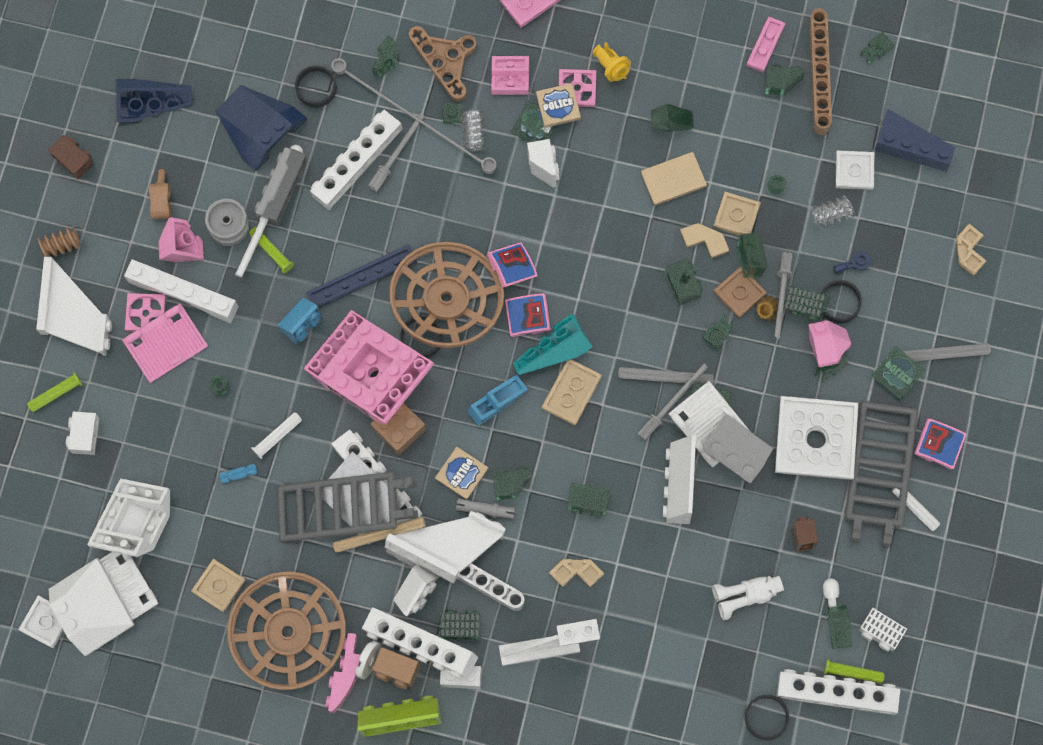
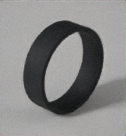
(315, 69)
(854, 289)
(423, 317)
(779, 701)

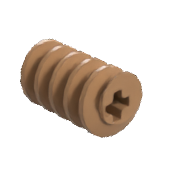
(60, 243)

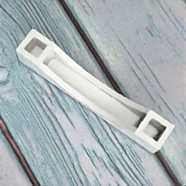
(197, 296)

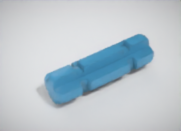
(238, 473)

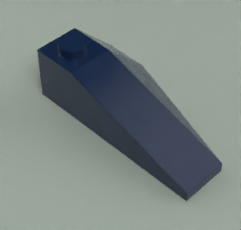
(147, 98)

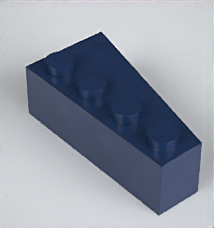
(912, 143)

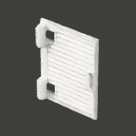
(705, 412)
(128, 584)

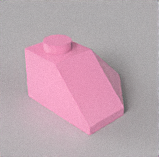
(179, 242)
(828, 342)

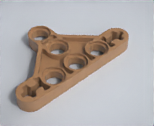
(440, 51)

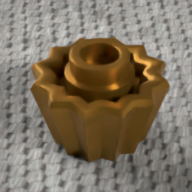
(767, 308)

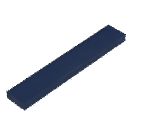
(358, 278)

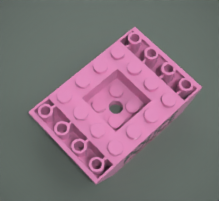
(355, 352)

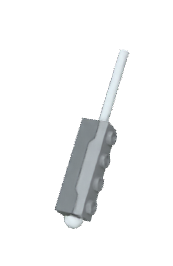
(276, 196)

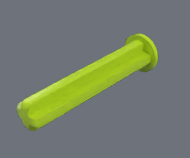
(273, 252)
(54, 392)
(853, 672)

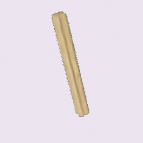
(370, 537)

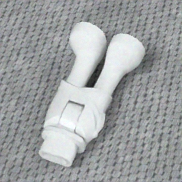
(757, 591)

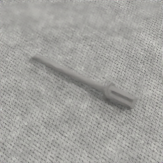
(383, 171)
(784, 273)
(655, 421)

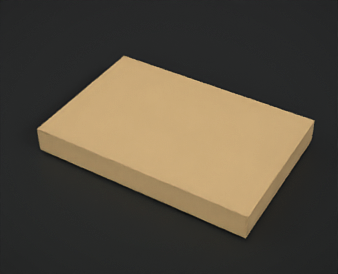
(673, 178)
(571, 392)

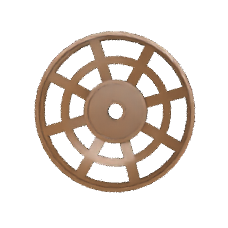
(446, 285)
(274, 630)

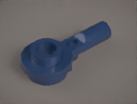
(859, 261)

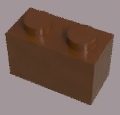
(71, 157)
(804, 534)

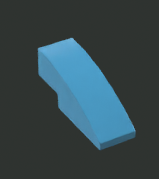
(497, 400)

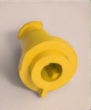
(615, 66)

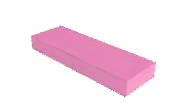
(765, 44)

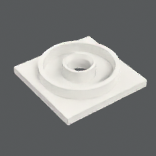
(834, 420)

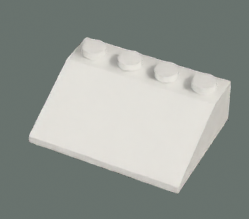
(680, 480)

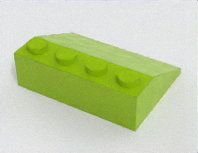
(399, 717)

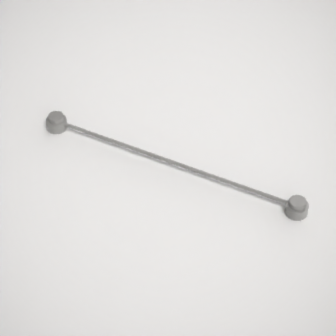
(488, 164)

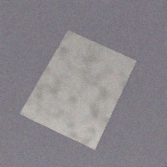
(354, 467)

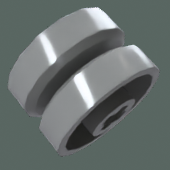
(227, 211)

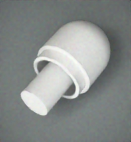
(831, 591)

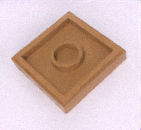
(739, 293)

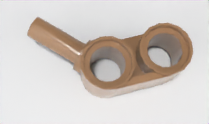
(159, 197)

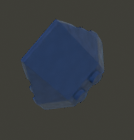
(257, 123)

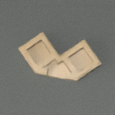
(713, 239)
(967, 256)
(568, 568)

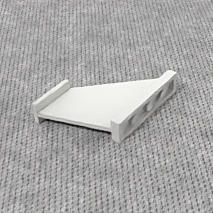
(69, 313)
(447, 546)
(562, 644)

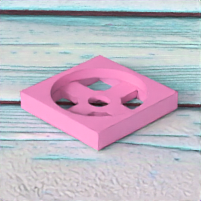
(591, 74)
(131, 298)

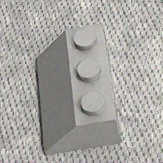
(737, 448)

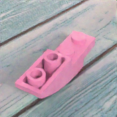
(344, 681)

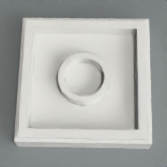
(854, 170)
(42, 623)

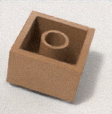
(400, 430)
(396, 668)

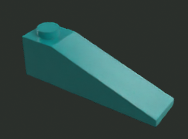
(562, 344)

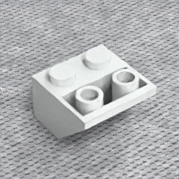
(543, 161)
(415, 589)

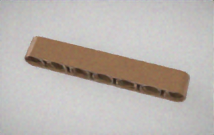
(817, 79)

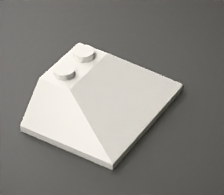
(132, 519)
(89, 608)

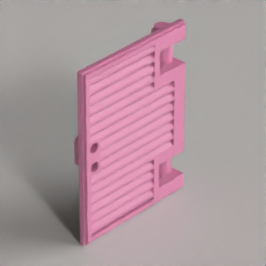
(165, 343)

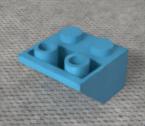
(300, 320)

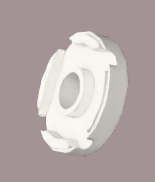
(368, 659)

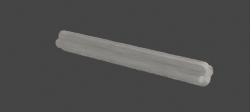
(949, 352)
(661, 375)

